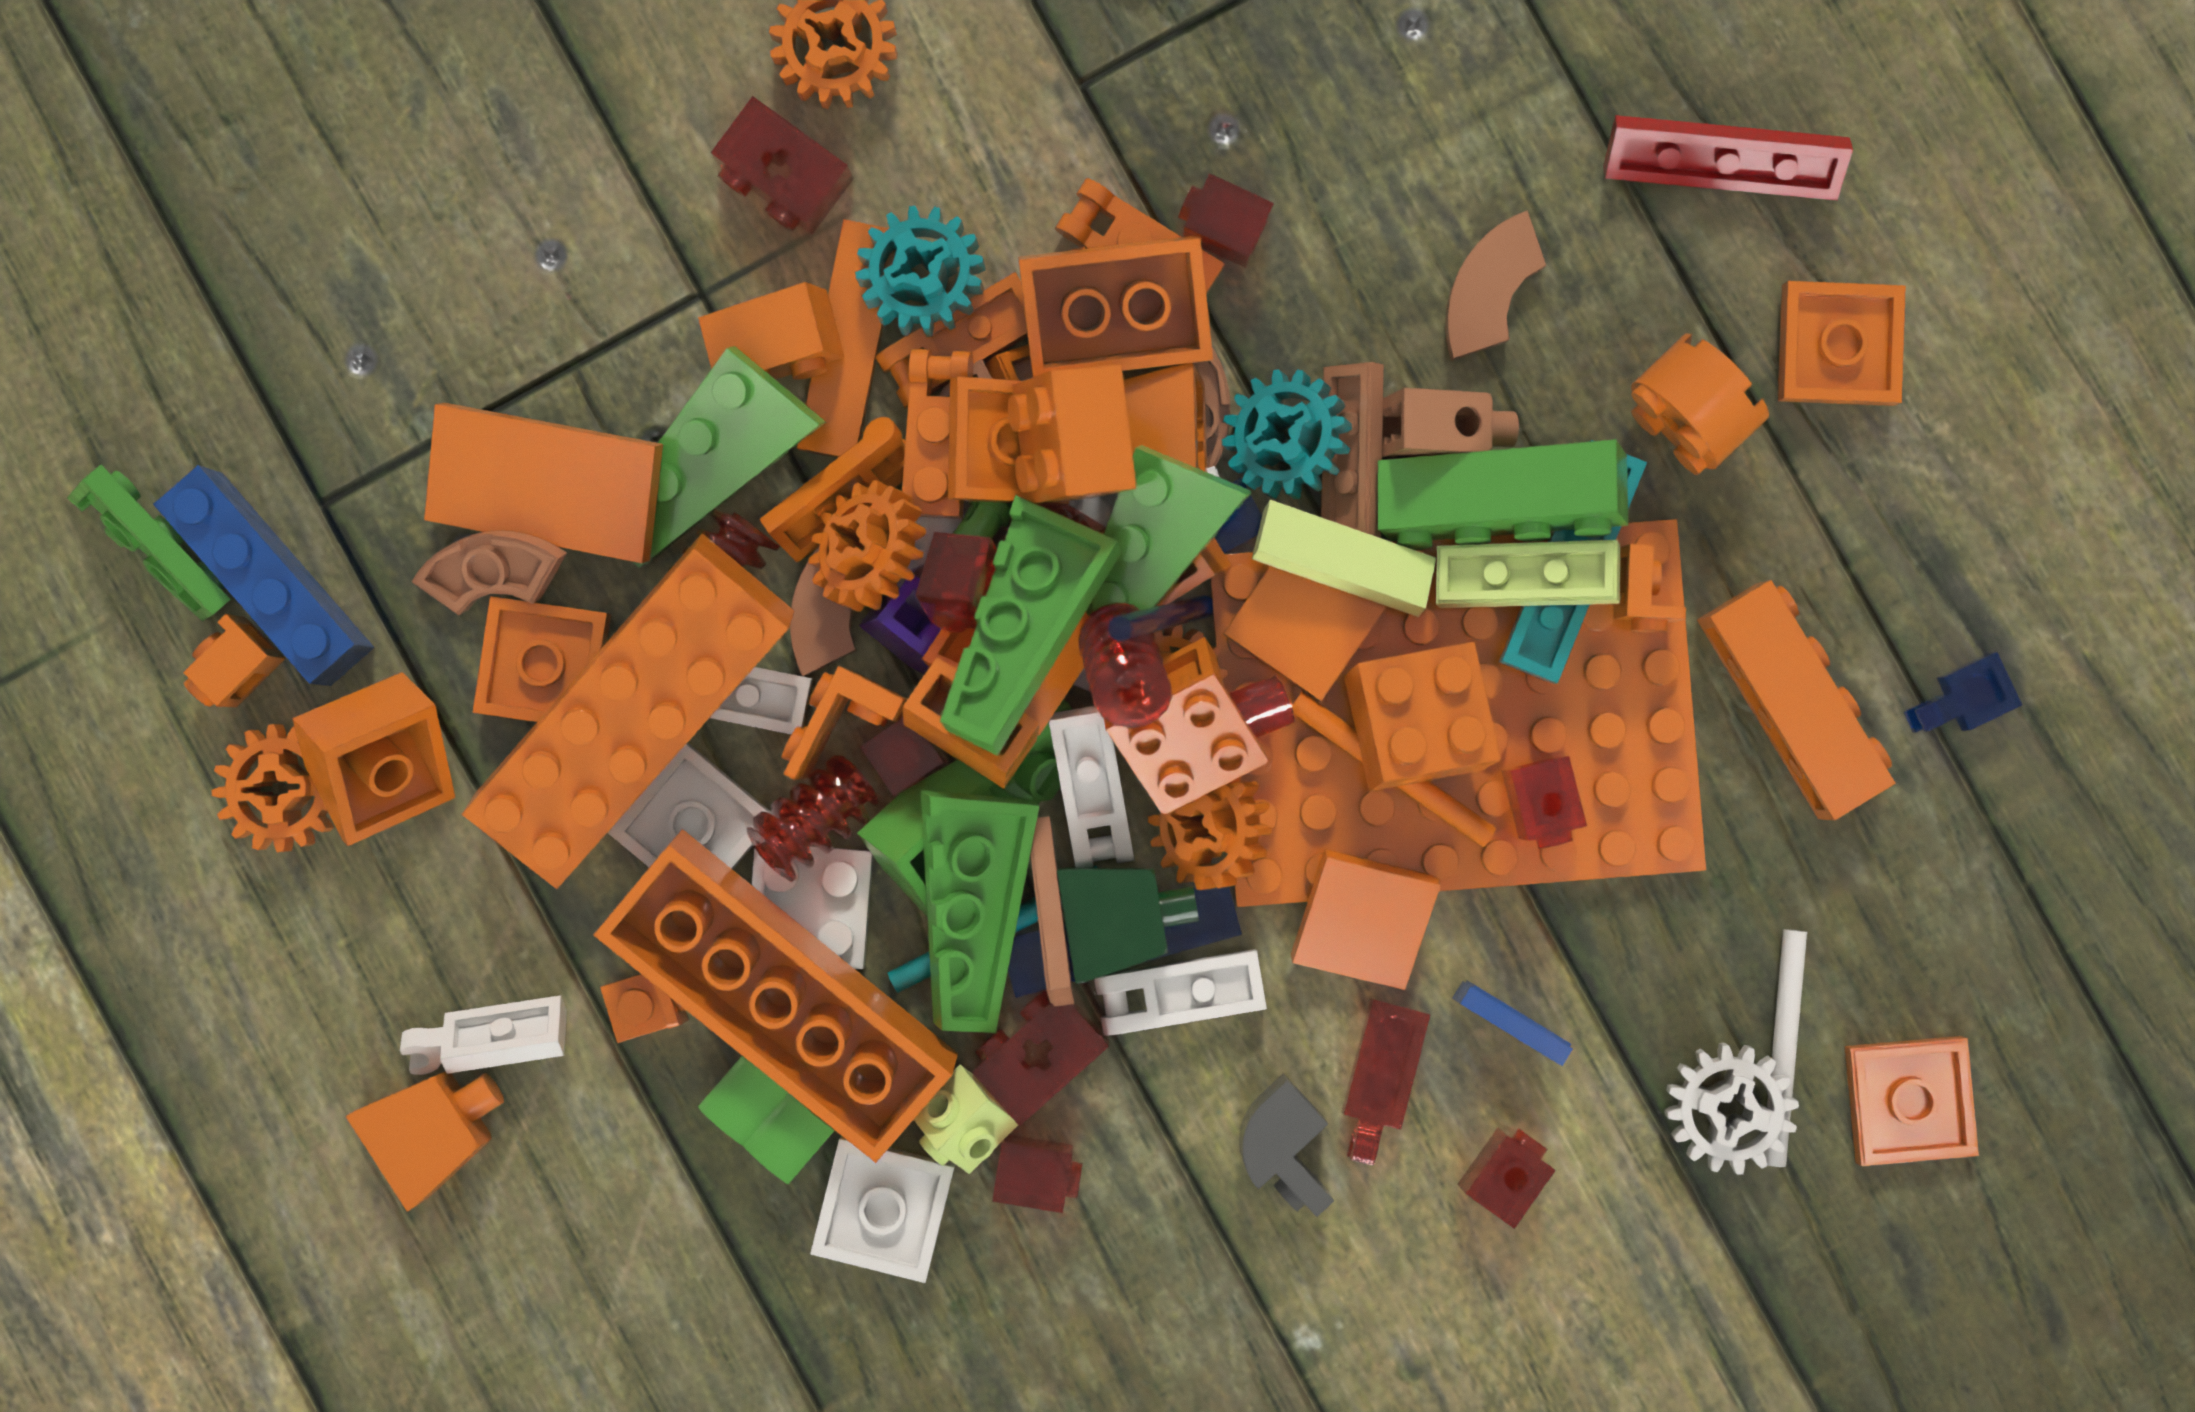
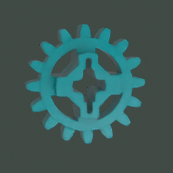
(903, 284)
(1307, 425)

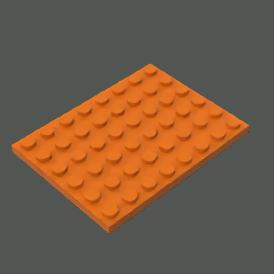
(1615, 713)

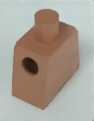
(1443, 423)

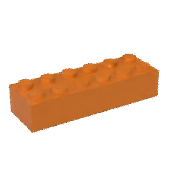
(629, 711)
(778, 996)

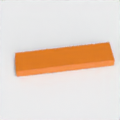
(844, 389)

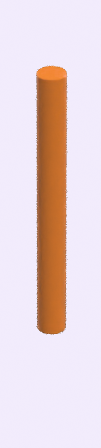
(1424, 792)

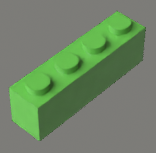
(1504, 494)

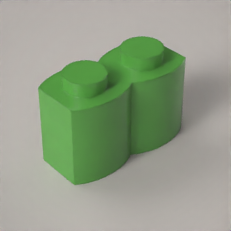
(765, 1120)

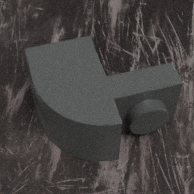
(1270, 1137)

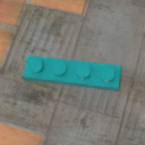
(1546, 633)

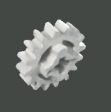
(1722, 1134)

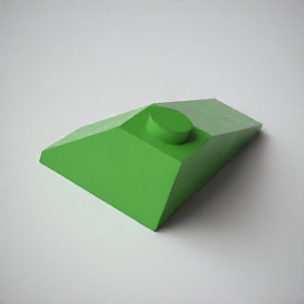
(897, 830)

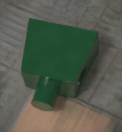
(1118, 917)

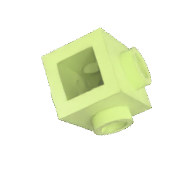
(963, 1122)

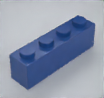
(263, 576)

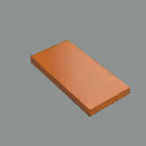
(543, 481)

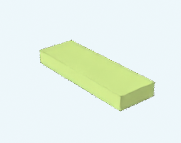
(1344, 558)
(1528, 574)

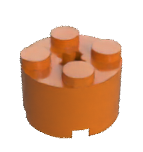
(1697, 404)

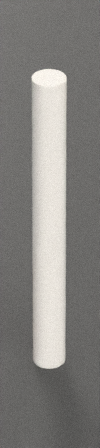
(1787, 1023)

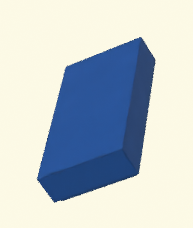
(1513, 1022)

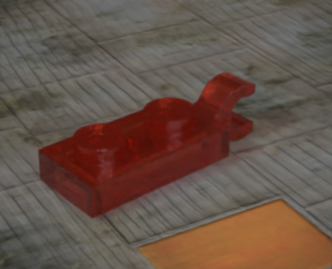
(1382, 1074)

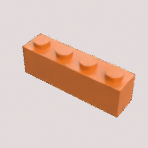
(1797, 700)

